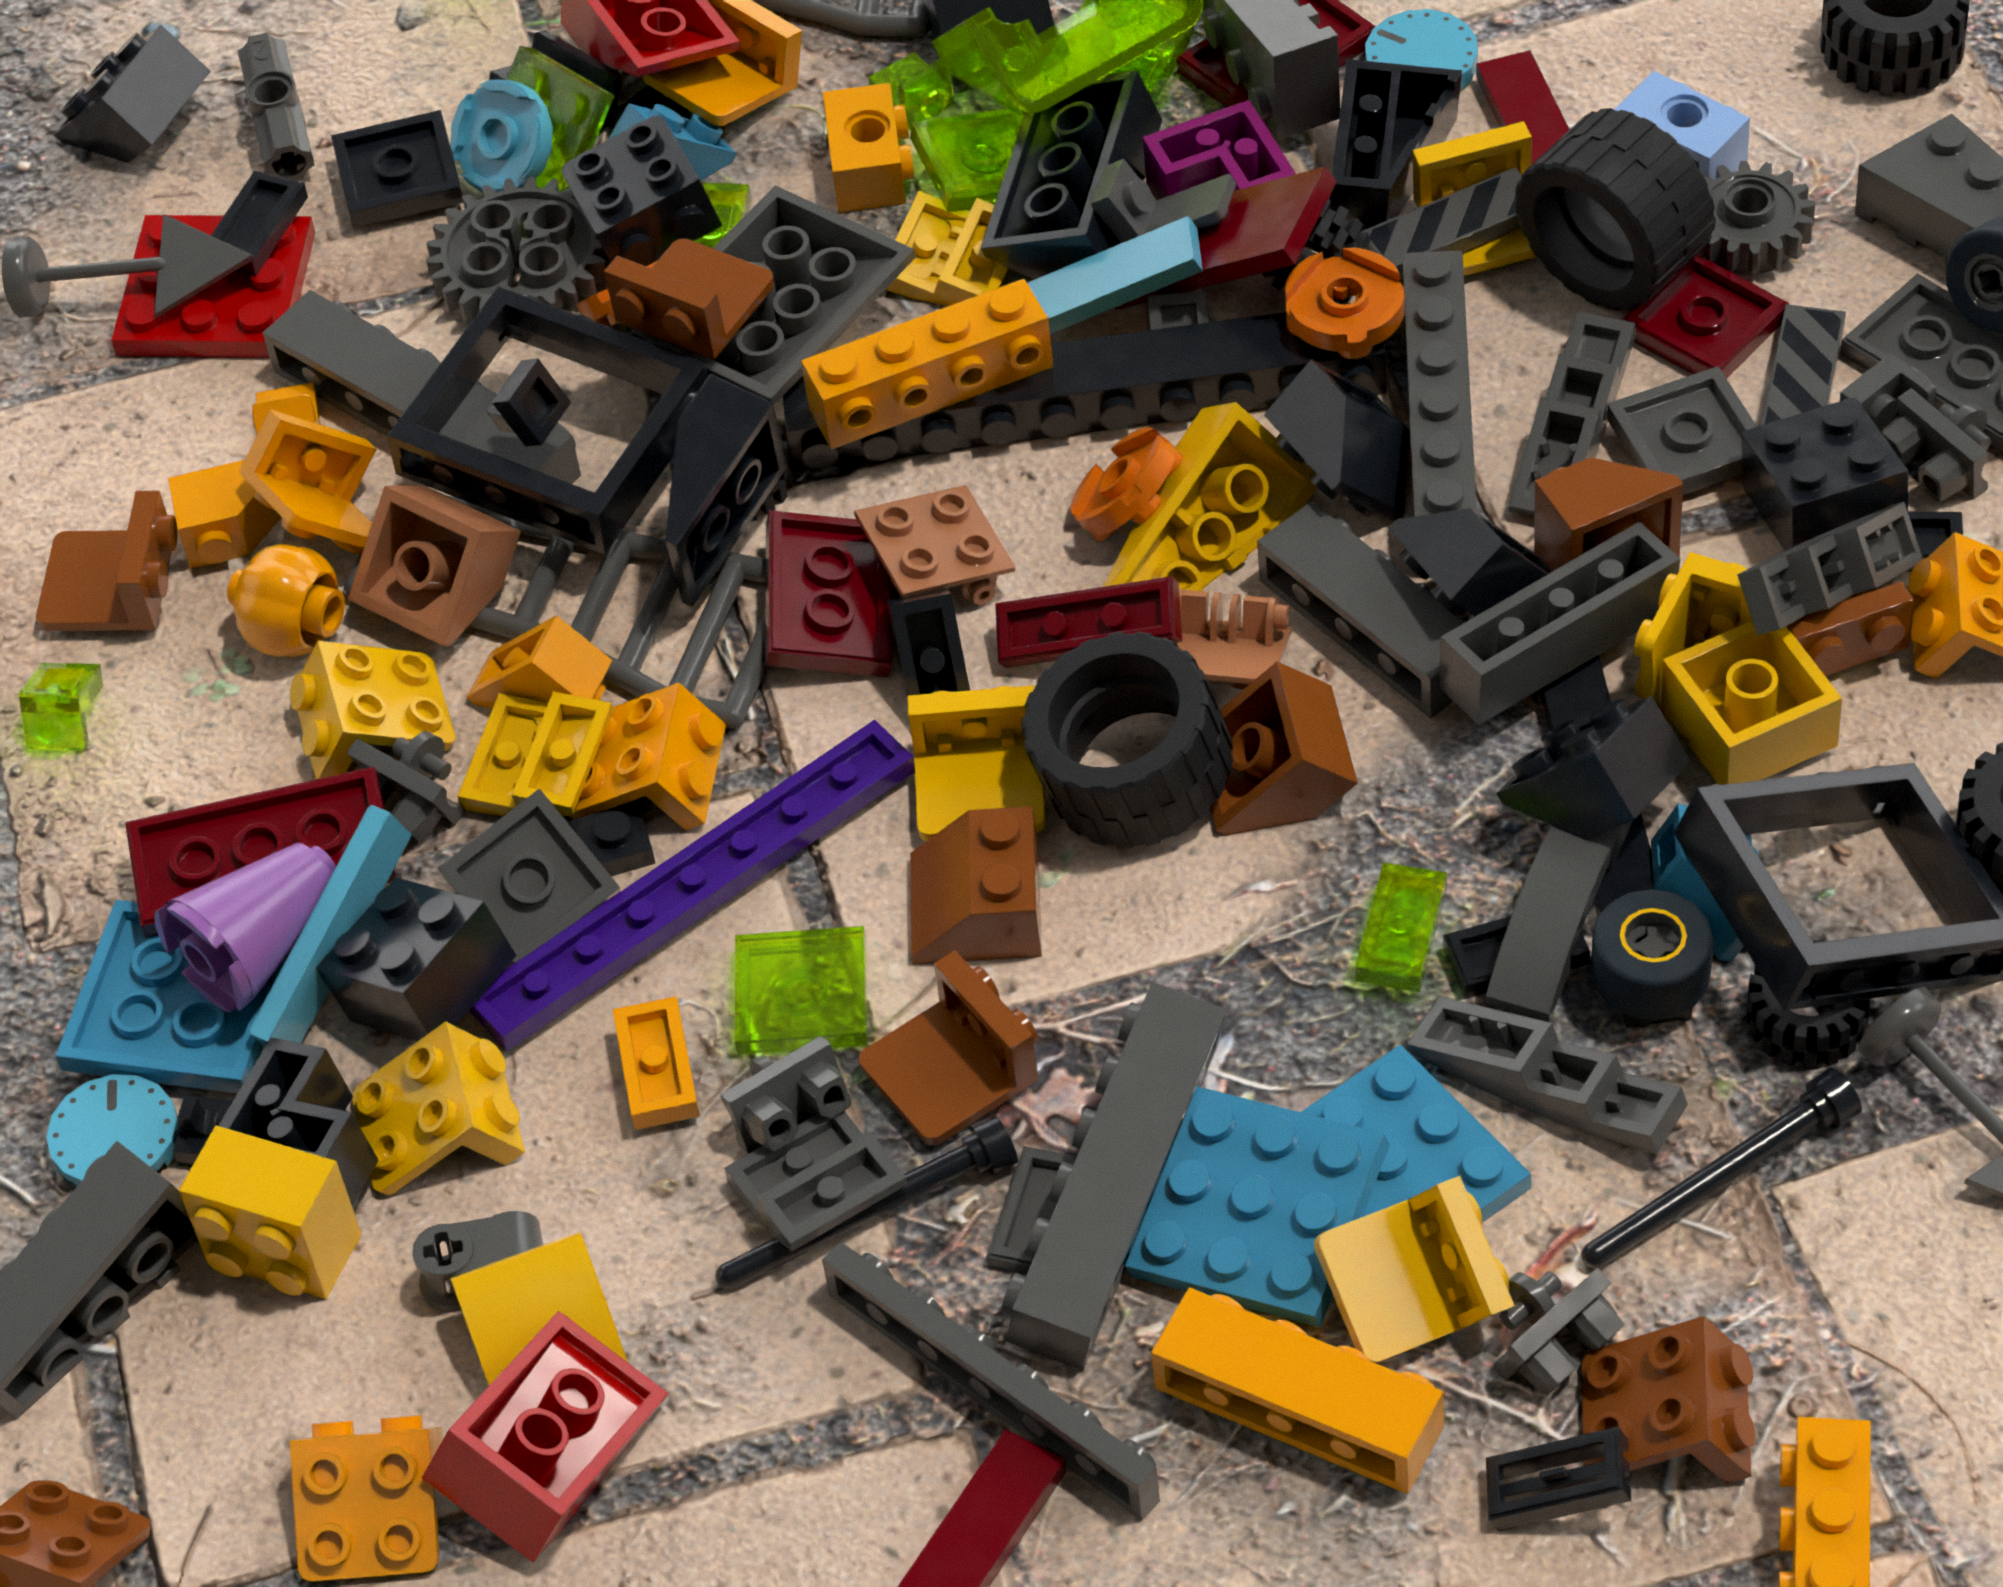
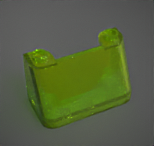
(1039, 70)

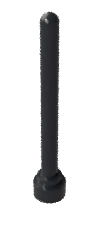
(1827, 1102)
(982, 1150)

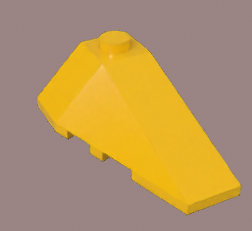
(1215, 503)

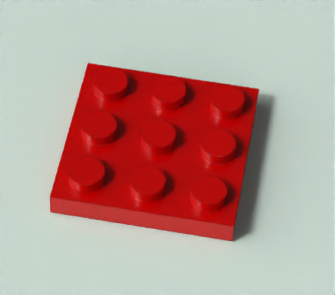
(221, 319)

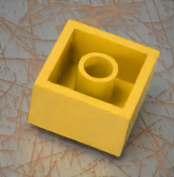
(1750, 703)
(270, 1213)

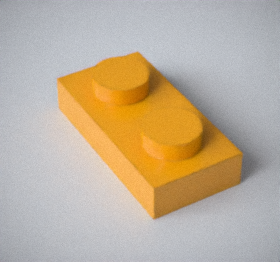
(655, 1063)

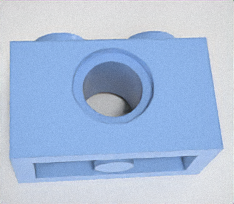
(1700, 125)

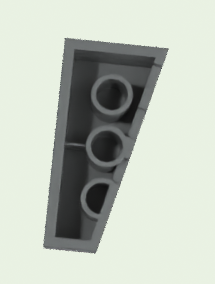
(1279, 60)
(1933, 185)
(83, 1271)

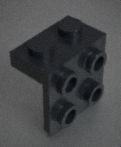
(641, 193)

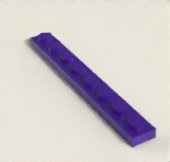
(691, 884)

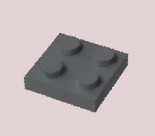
(1685, 429)
(531, 874)

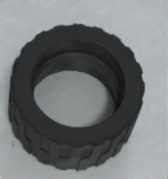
(1615, 209)
(1103, 685)

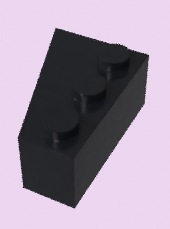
(1381, 120)

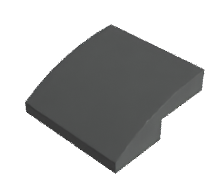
(815, 1179)

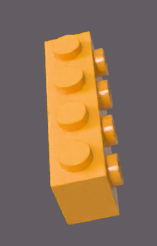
(927, 363)
(1299, 1389)
(1830, 1503)

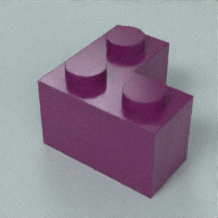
(1212, 146)

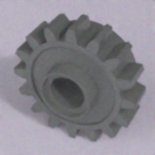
(1758, 219)

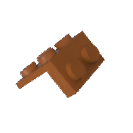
(688, 296)
(110, 575)
(1857, 628)
(954, 1056)
(1674, 1397)
(63, 1537)

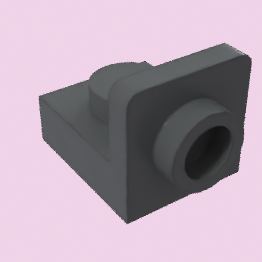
(1883, 384)

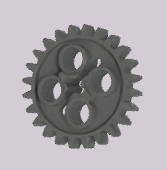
(485, 246)

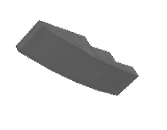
(1575, 408)
(1830, 568)
(1552, 1078)

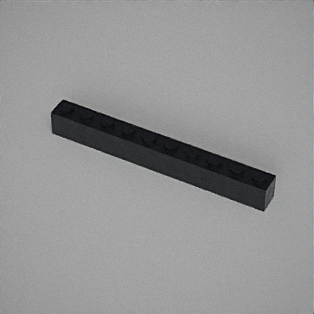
(1100, 387)

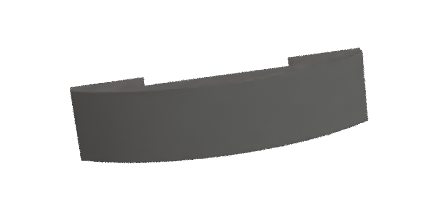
(1549, 920)

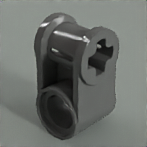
(469, 1247)

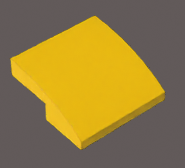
(947, 253)
(533, 748)
(520, 1294)

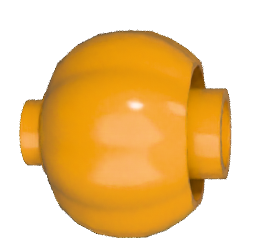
(286, 600)

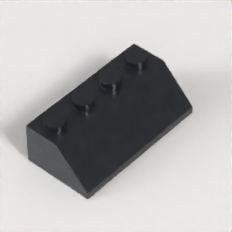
(1054, 169)

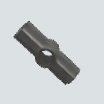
(275, 107)

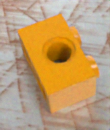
(865, 147)

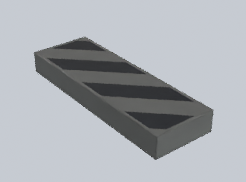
(1451, 222)
(1804, 361)

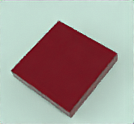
(1707, 318)

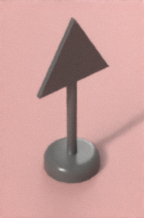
(185, 267)
(1903, 1031)

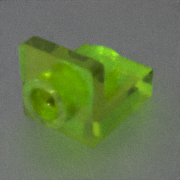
(919, 86)
(56, 704)

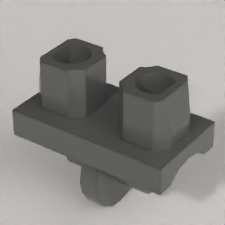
(1947, 439)
(422, 799)
(785, 1095)
(1581, 1311)

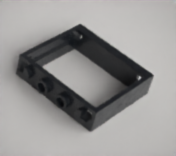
(517, 490)
(1858, 967)

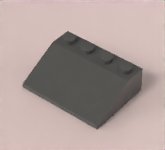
(823, 281)

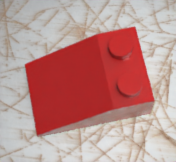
(647, 33)
(543, 1436)

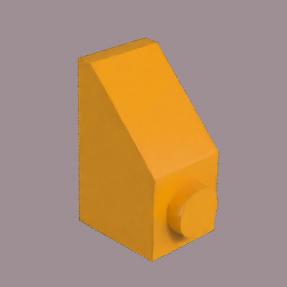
(218, 514)
(542, 662)

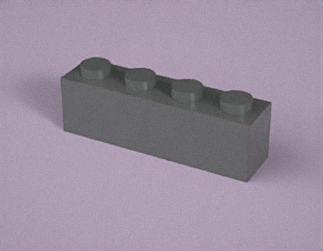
(1359, 602)
(1555, 623)

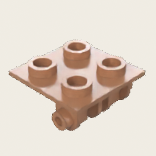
(937, 544)
(1233, 649)

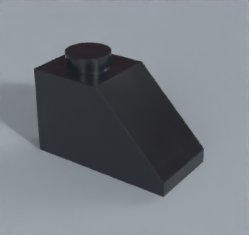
(927, 643)

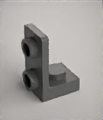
(1132, 210)

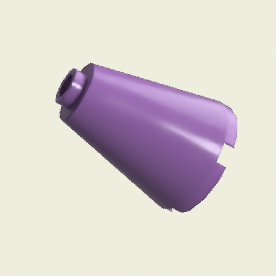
(244, 923)

